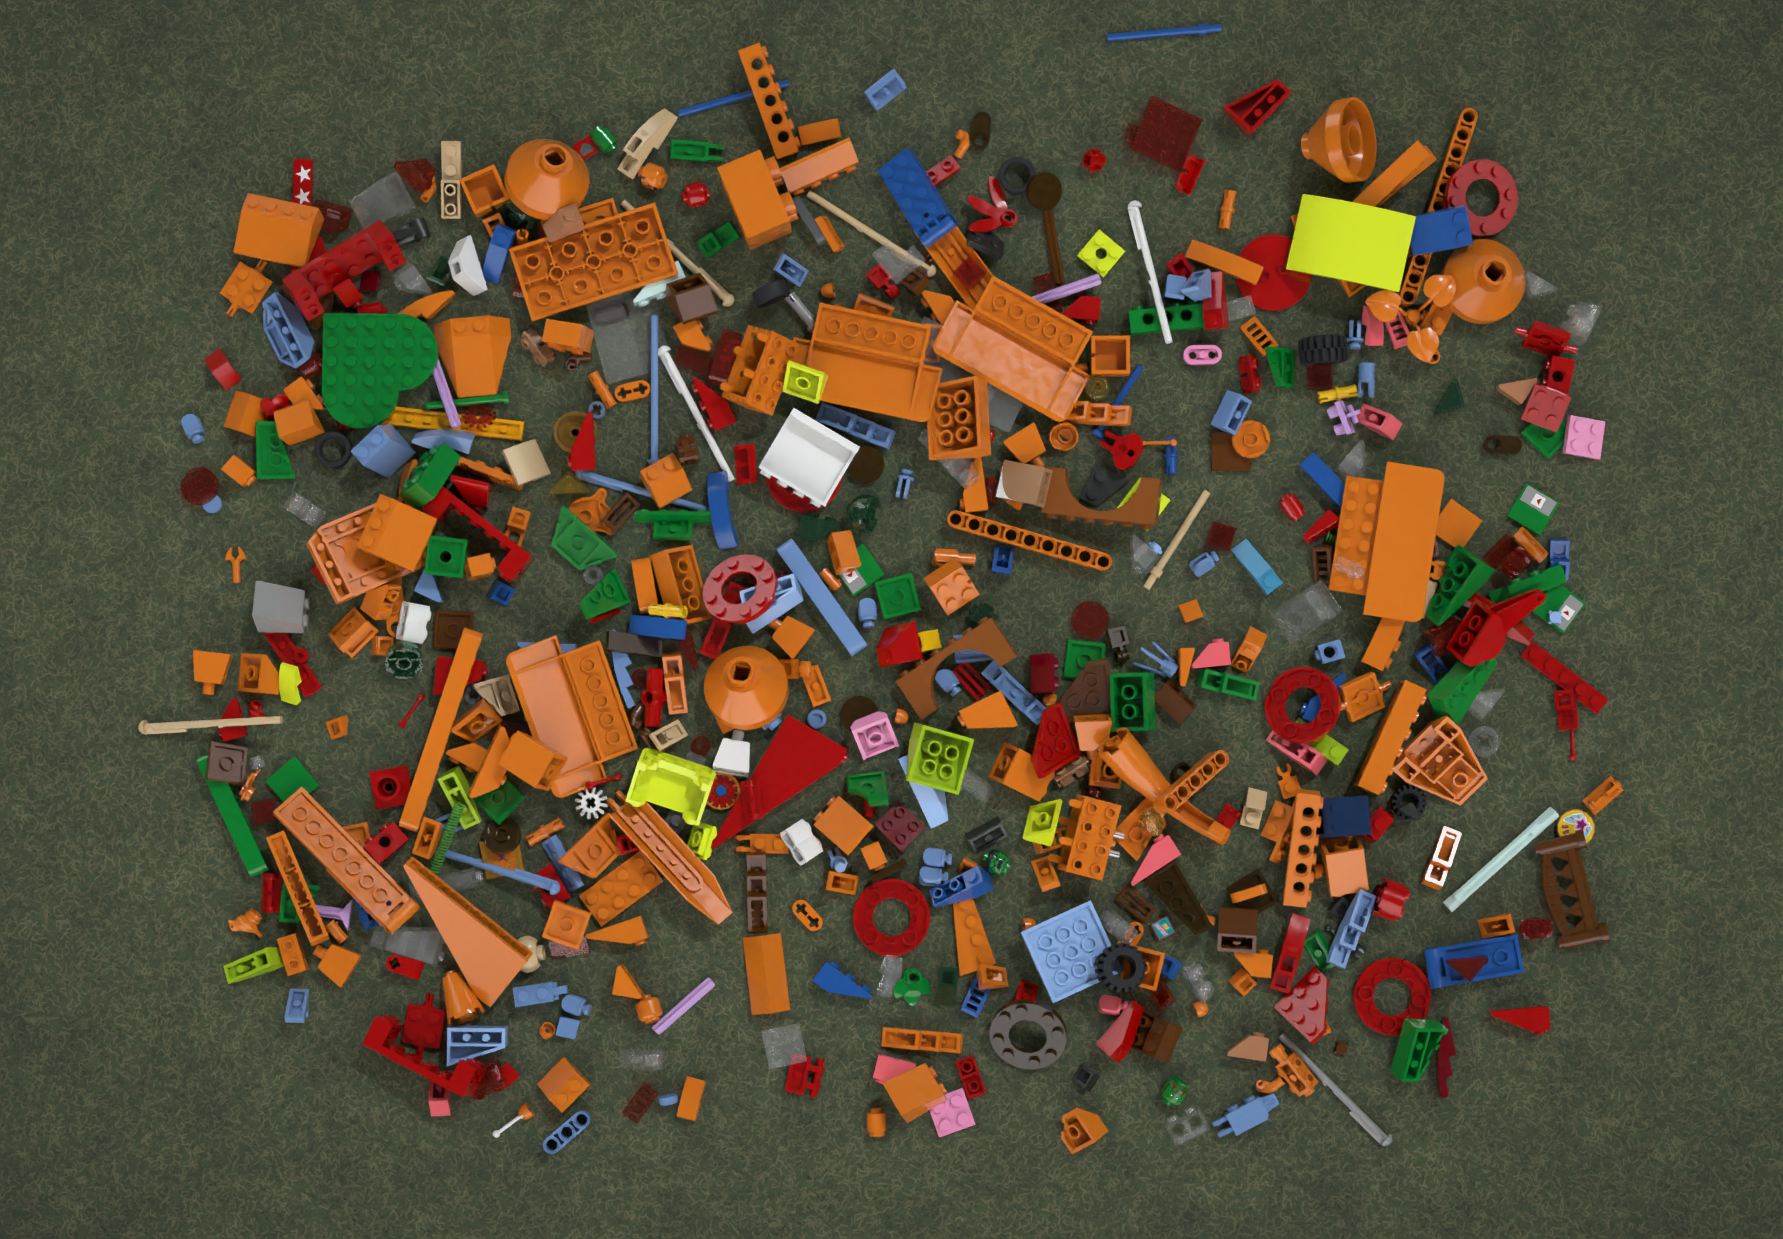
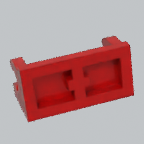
(745, 464)
(1227, 817)

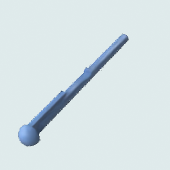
(654, 390)
(620, 486)
(518, 874)

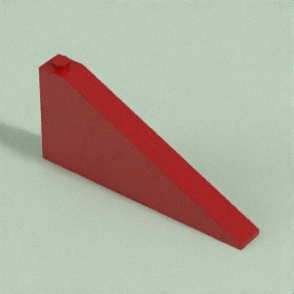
(788, 766)

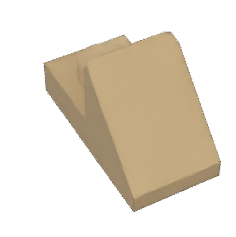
(668, 735)
(1253, 808)

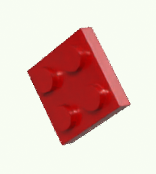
(1546, 407)

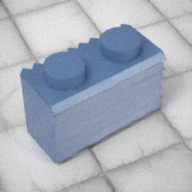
(1231, 412)

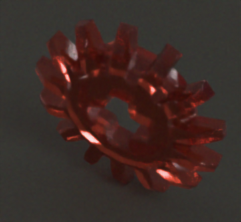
(475, 409)

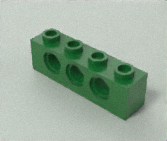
(1138, 327)

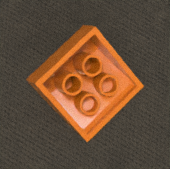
(397, 533)

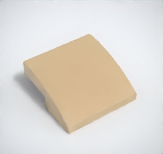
(526, 462)

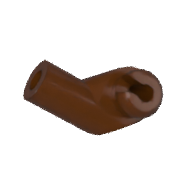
(575, 360)
(635, 714)
(644, 734)

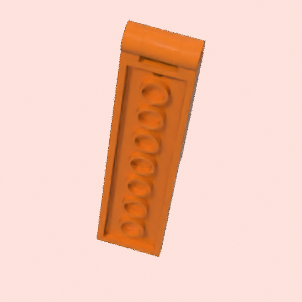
(346, 861)

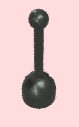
(1360, 949)

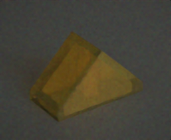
(568, 485)

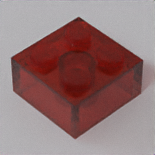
(969, 273)
(1318, 377)
(1221, 536)
(263, 811)

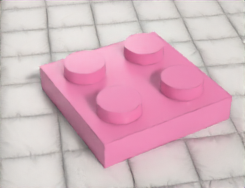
(1583, 437)
(952, 1114)

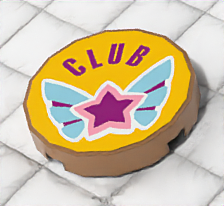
(1575, 820)

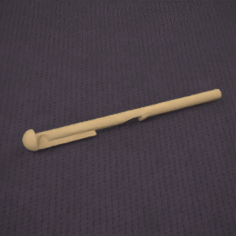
(928, 271)
(714, 286)
(182, 726)

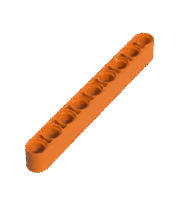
(1036, 547)

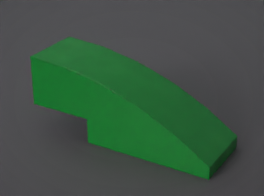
(1227, 684)

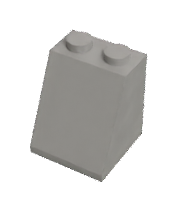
(280, 608)

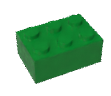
(429, 475)
(1132, 701)

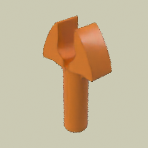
(236, 563)

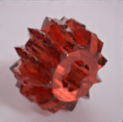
(1516, 563)
(1536, 928)

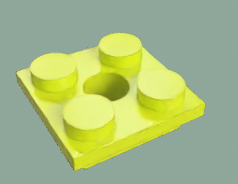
(1101, 241)
(701, 840)

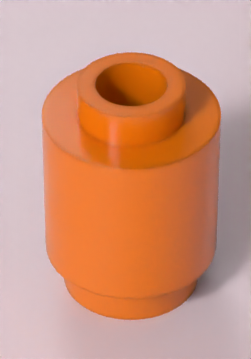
(876, 1122)

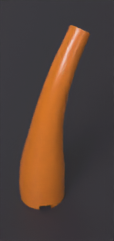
(1138, 770)

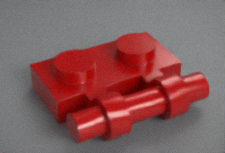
(798, 1075)

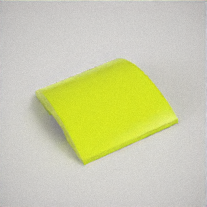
(1351, 242)

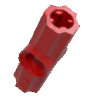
(653, 697)

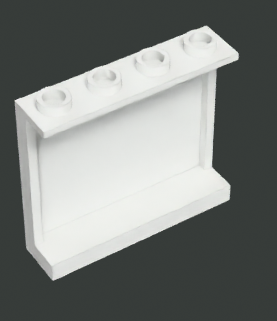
(808, 458)

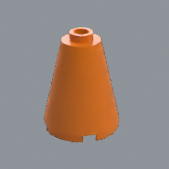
(459, 999)

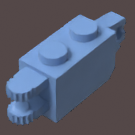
(1246, 1115)

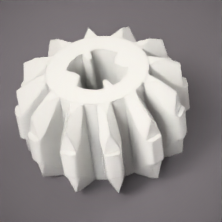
(598, 801)

